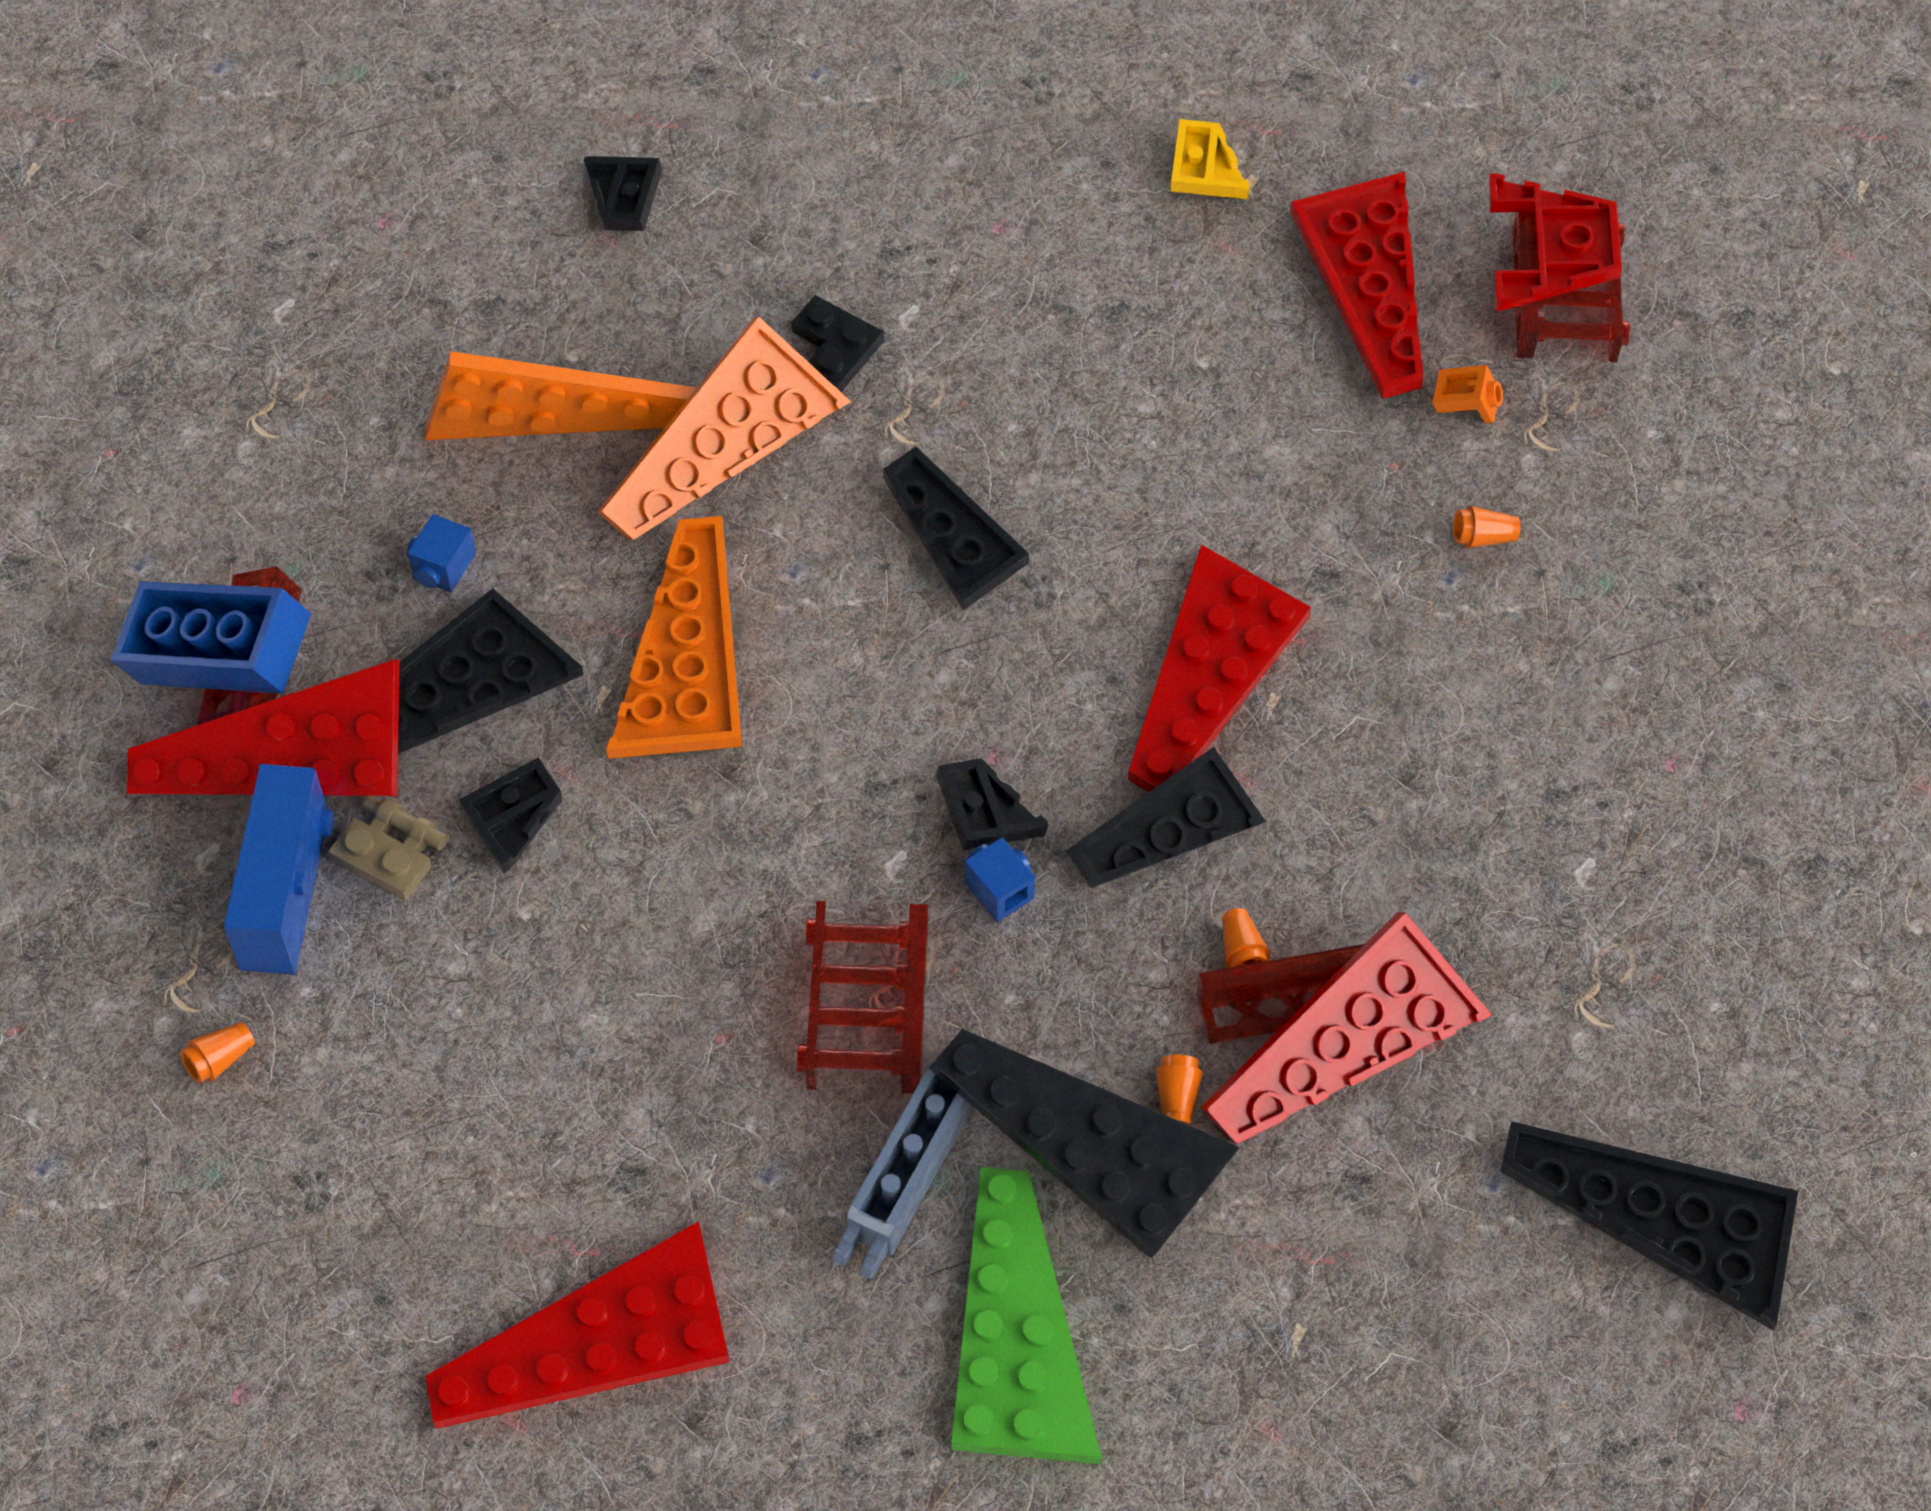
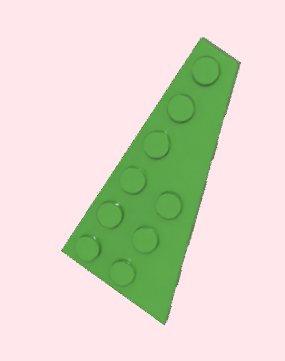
(1017, 1357)

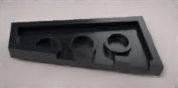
(957, 533)
(1175, 817)

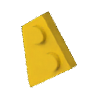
(1206, 162)

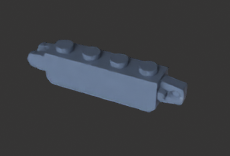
(903, 1172)

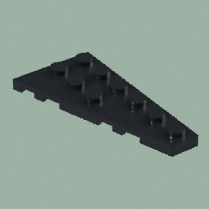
(476, 668)
(1109, 1151)
(1692, 1220)

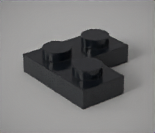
(842, 338)

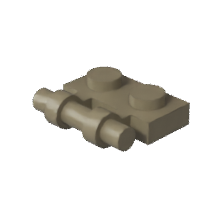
(383, 859)

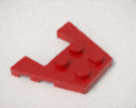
(1573, 238)

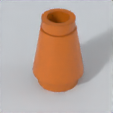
(1484, 527)
(1242, 940)
(216, 1051)
(1178, 1086)

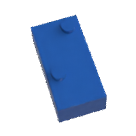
(211, 636)
(277, 869)

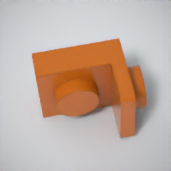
(1468, 390)

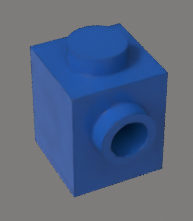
(441, 553)
(1000, 878)

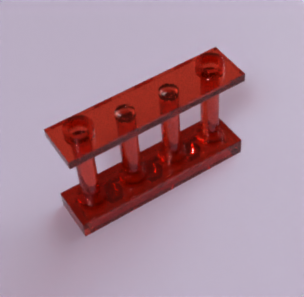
(1534, 329)
(905, 1018)

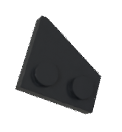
(624, 189)
(985, 806)
(512, 810)

